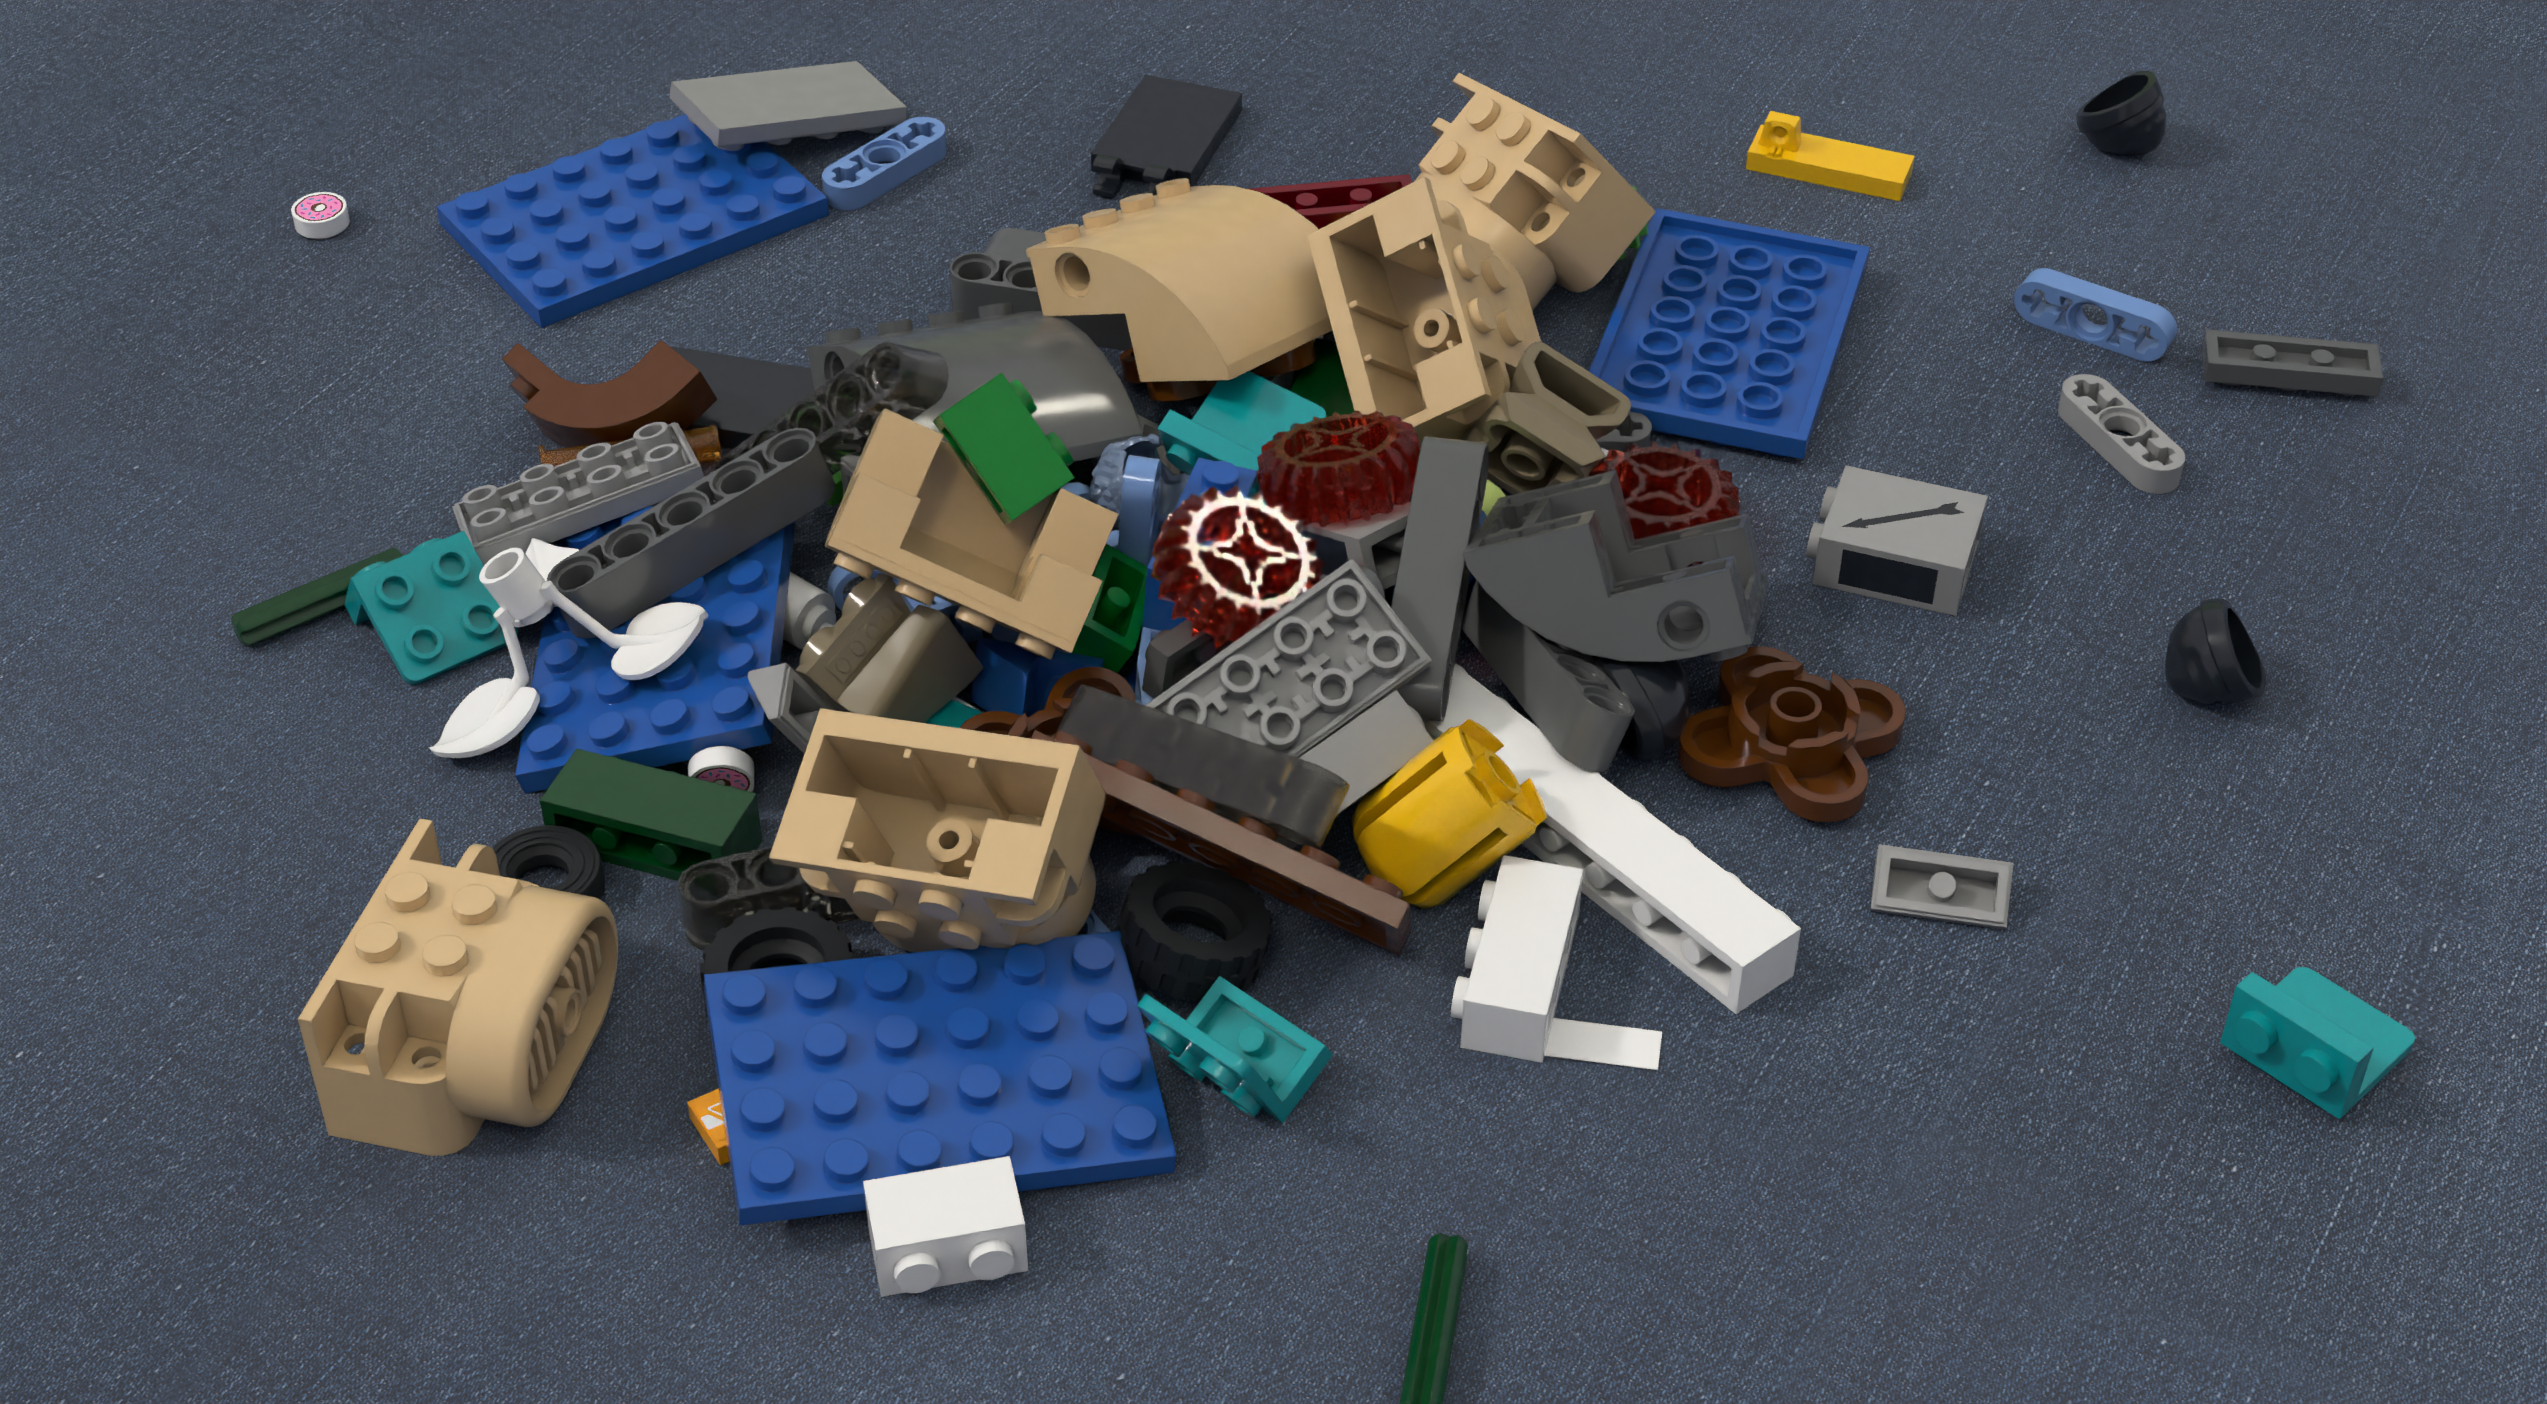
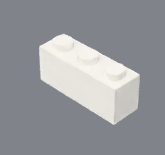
(1518, 958)

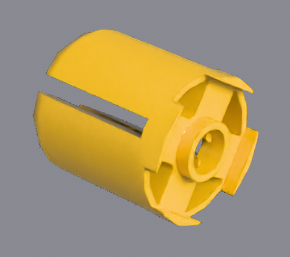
(1445, 816)

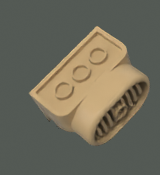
(1533, 191)
(1421, 311)
(944, 831)
(465, 999)

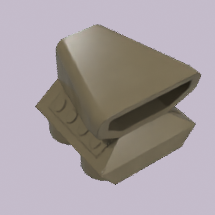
(1548, 422)
(888, 656)

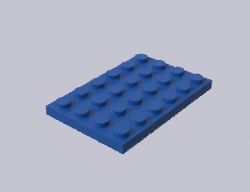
(627, 216)
(1731, 330)
(685, 707)
(932, 1067)

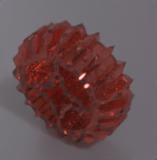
(1340, 467)
(1670, 488)
(1222, 582)

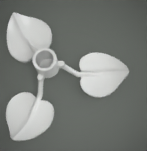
(520, 587)

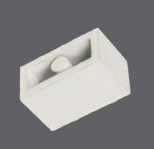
(946, 1226)

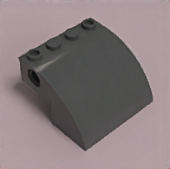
(1050, 356)
(1580, 578)

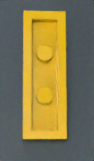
(1788, 153)

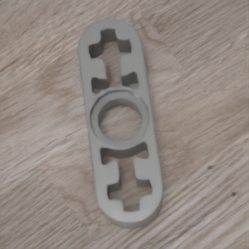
(2145, 459)

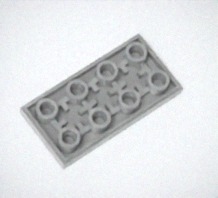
(787, 104)
(580, 493)
(1303, 668)

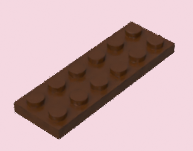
(1250, 852)

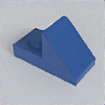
(1019, 679)

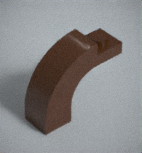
(575, 414)

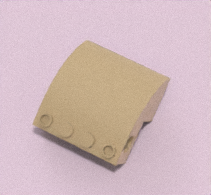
(1199, 271)
(932, 529)

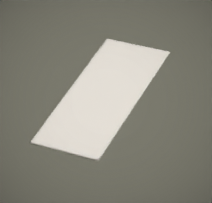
(1604, 1044)

